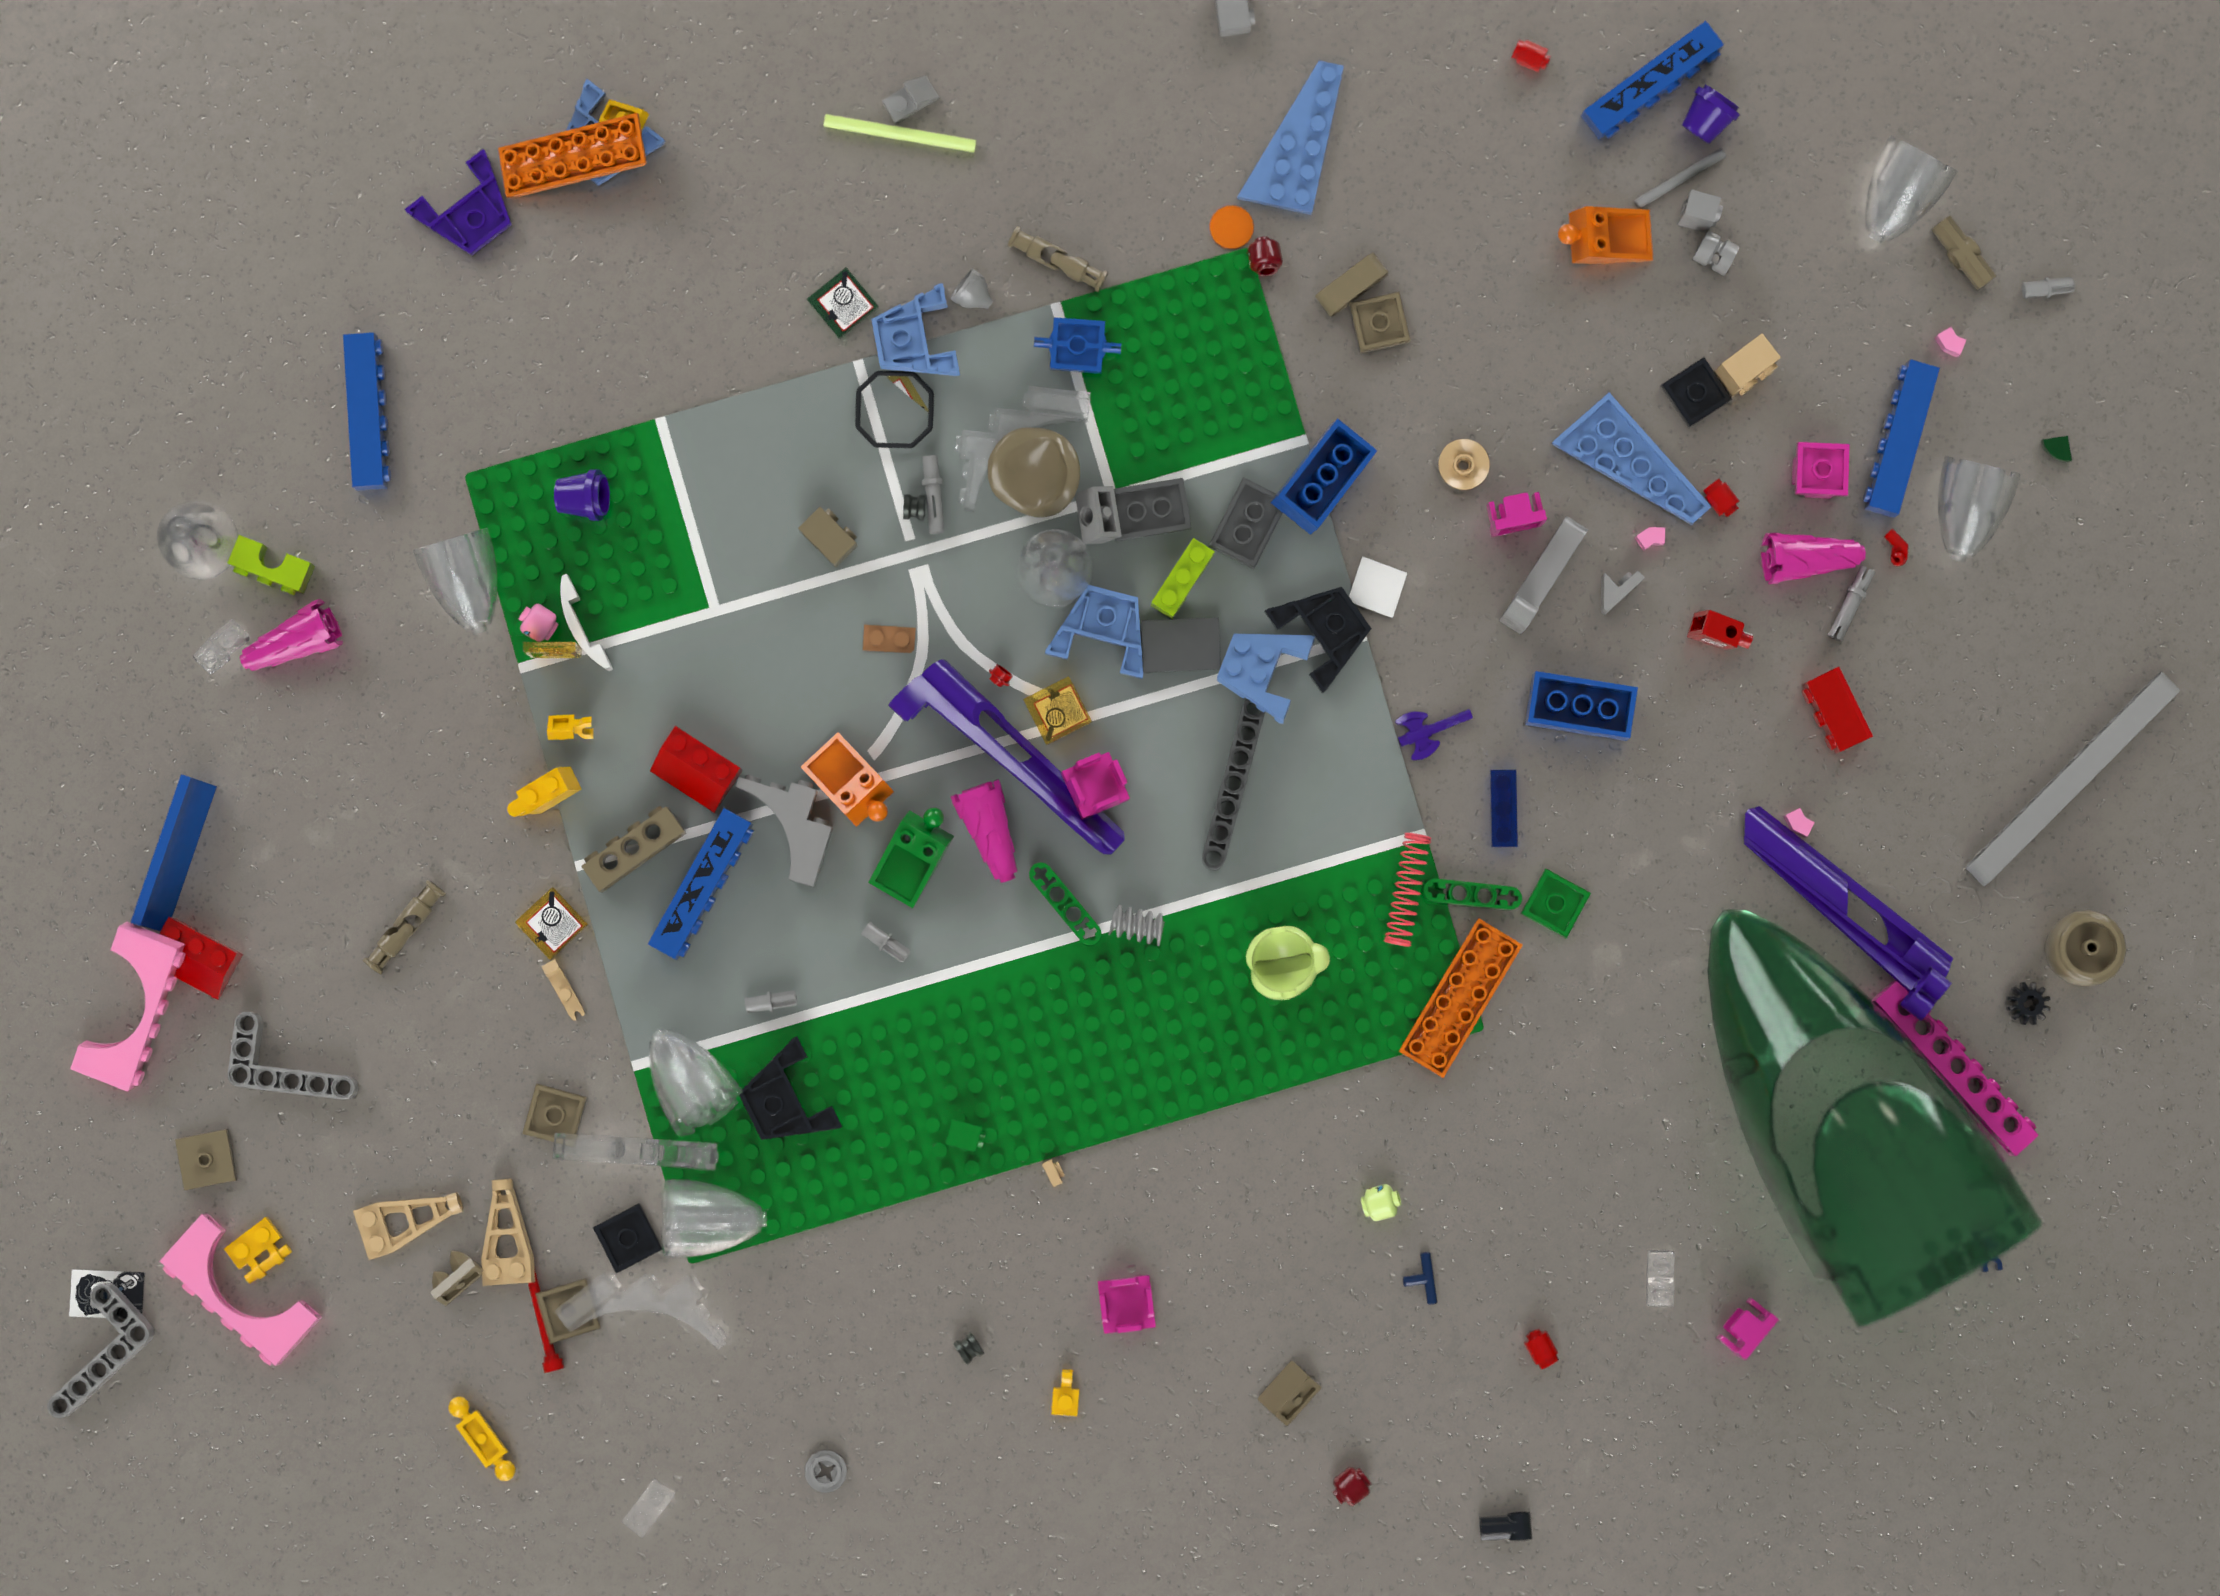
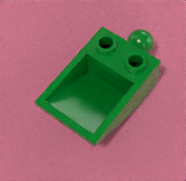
(912, 856)

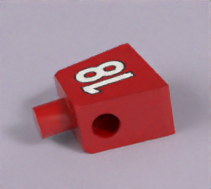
(1719, 630)

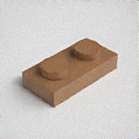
(889, 638)

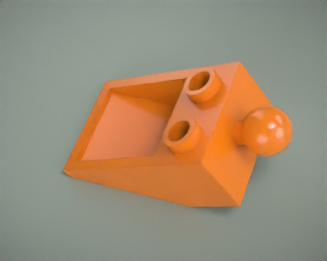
(1608, 235)
(848, 781)

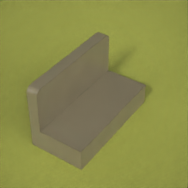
(1289, 1393)

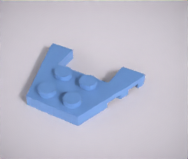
(586, 104)
(903, 341)
(1107, 618)
(1251, 665)

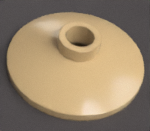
(1464, 451)

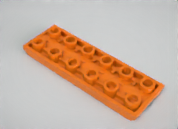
(572, 156)
(1460, 998)

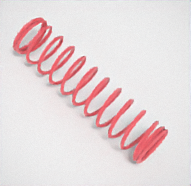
(1421, 839)

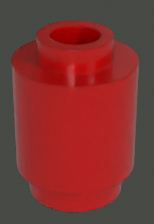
(1531, 55)
(1721, 498)
(1541, 1348)

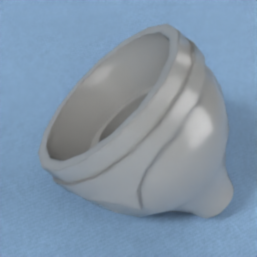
(972, 291)

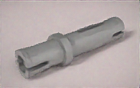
(932, 489)
(1855, 594)

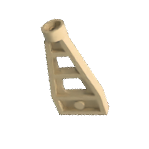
(374, 1227)
(506, 1270)

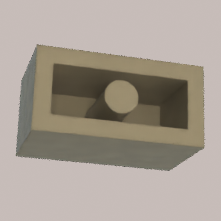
(829, 536)

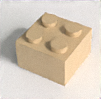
(1751, 362)

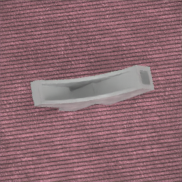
(806, 838)

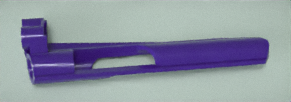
(961, 706)
(1908, 953)

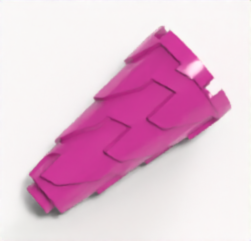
(1804, 555)
(299, 636)
(987, 823)

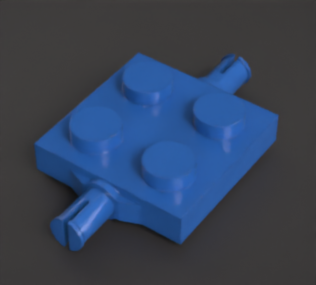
(1077, 345)

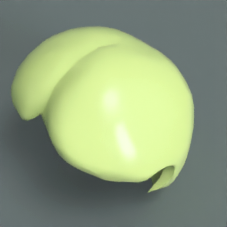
(1284, 962)

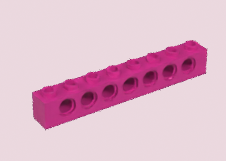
(2024, 1129)

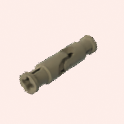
(1073, 267)
(395, 937)

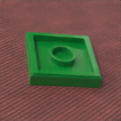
(1555, 903)

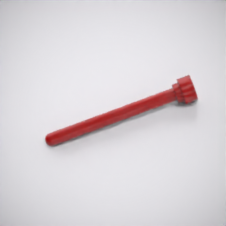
(552, 1360)

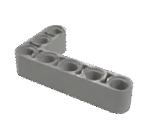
(1543, 575)
(280, 1075)
(107, 1355)

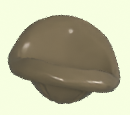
(1034, 471)

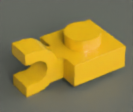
(565, 726)
(1065, 1397)

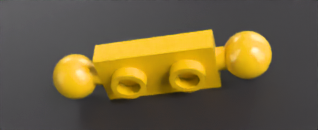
(482, 1438)

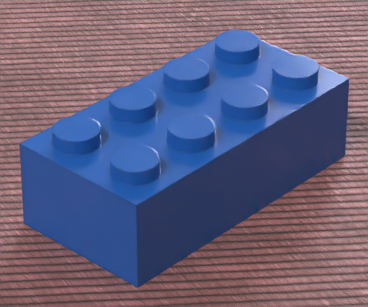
(1324, 476)
(1581, 706)

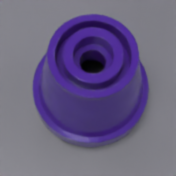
(1709, 114)
(583, 495)

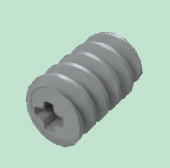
(1137, 924)

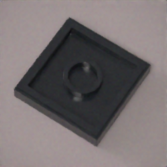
(1696, 392)
(627, 1238)

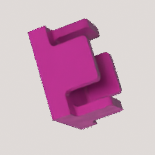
(1821, 470)
(1516, 514)
(1096, 784)
(1126, 1304)
(1747, 1329)

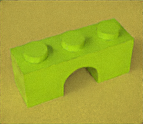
(291, 574)
(1182, 578)

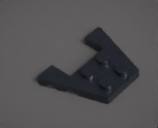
(1334, 624)
(774, 1103)

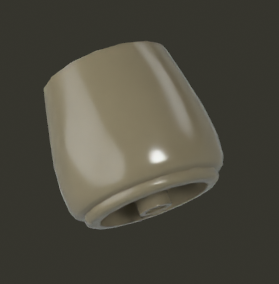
(2085, 948)

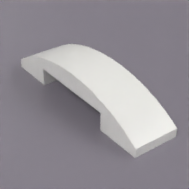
(569, 596)

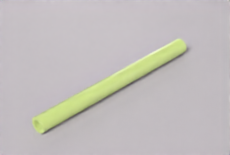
(900, 133)

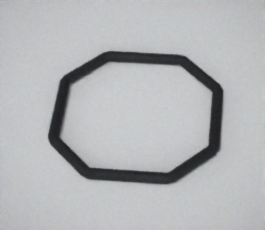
(894, 445)

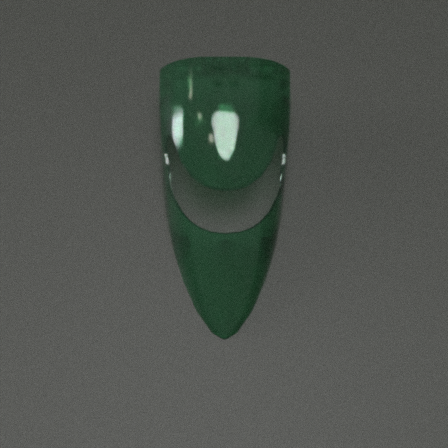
(1900, 1179)

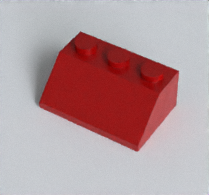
(1836, 710)
(695, 769)
(206, 962)

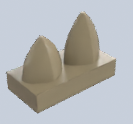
(465, 1273)

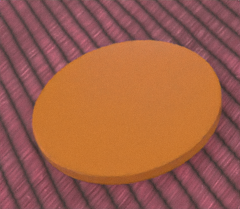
(1231, 227)

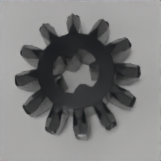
(2021, 997)

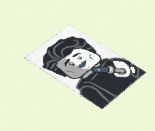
(83, 1282)

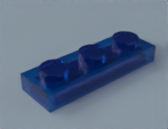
(1503, 809)

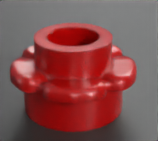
(1000, 676)

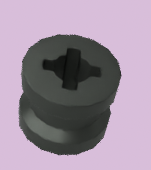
(914, 507)
(968, 1348)

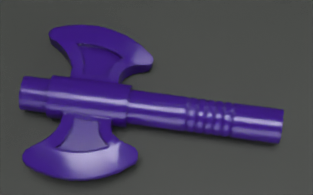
(1420, 734)

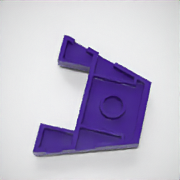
(472, 219)

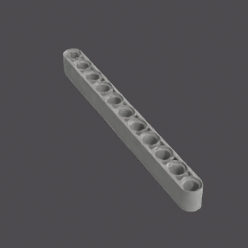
(2072, 779)

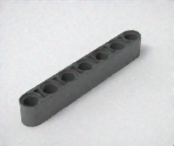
(1229, 795)

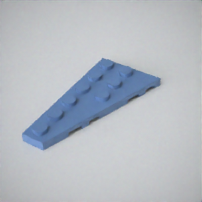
(1294, 158)
(1622, 451)

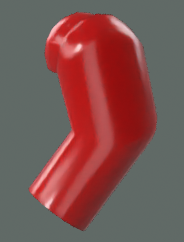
(1899, 548)

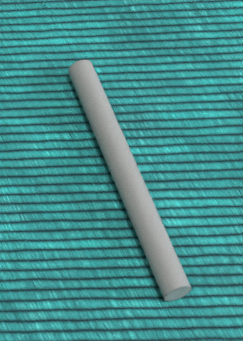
(1680, 178)

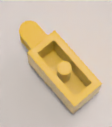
(545, 792)

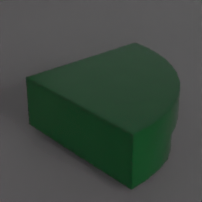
(2058, 448)

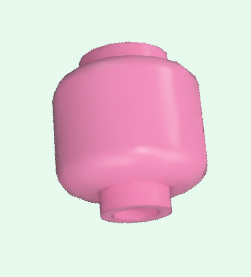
(538, 622)

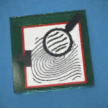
(842, 303)

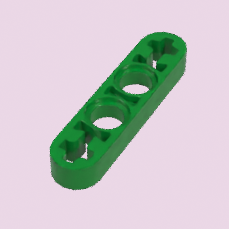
(1471, 897)
(1062, 906)

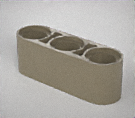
(1352, 284)

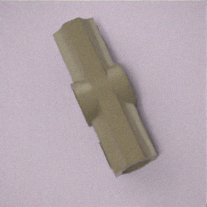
(1963, 252)

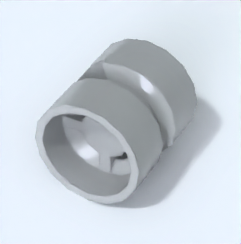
(1706, 252)

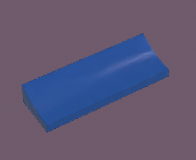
(173, 853)

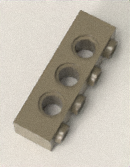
(595, 862)

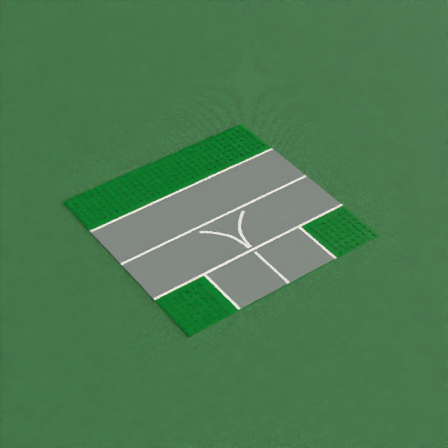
(758, 652)

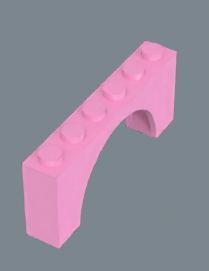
(156, 962)
(193, 1264)

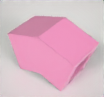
(1950, 342)
(1650, 537)
(1798, 822)

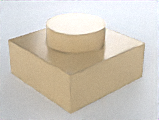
(1053, 1172)

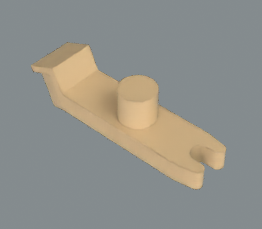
(563, 989)

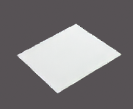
(1377, 587)

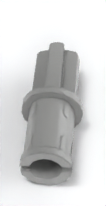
(2048, 287)
(886, 942)
(770, 1001)

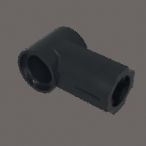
(1513, 1526)

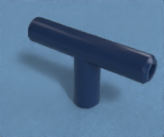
(1426, 1278)

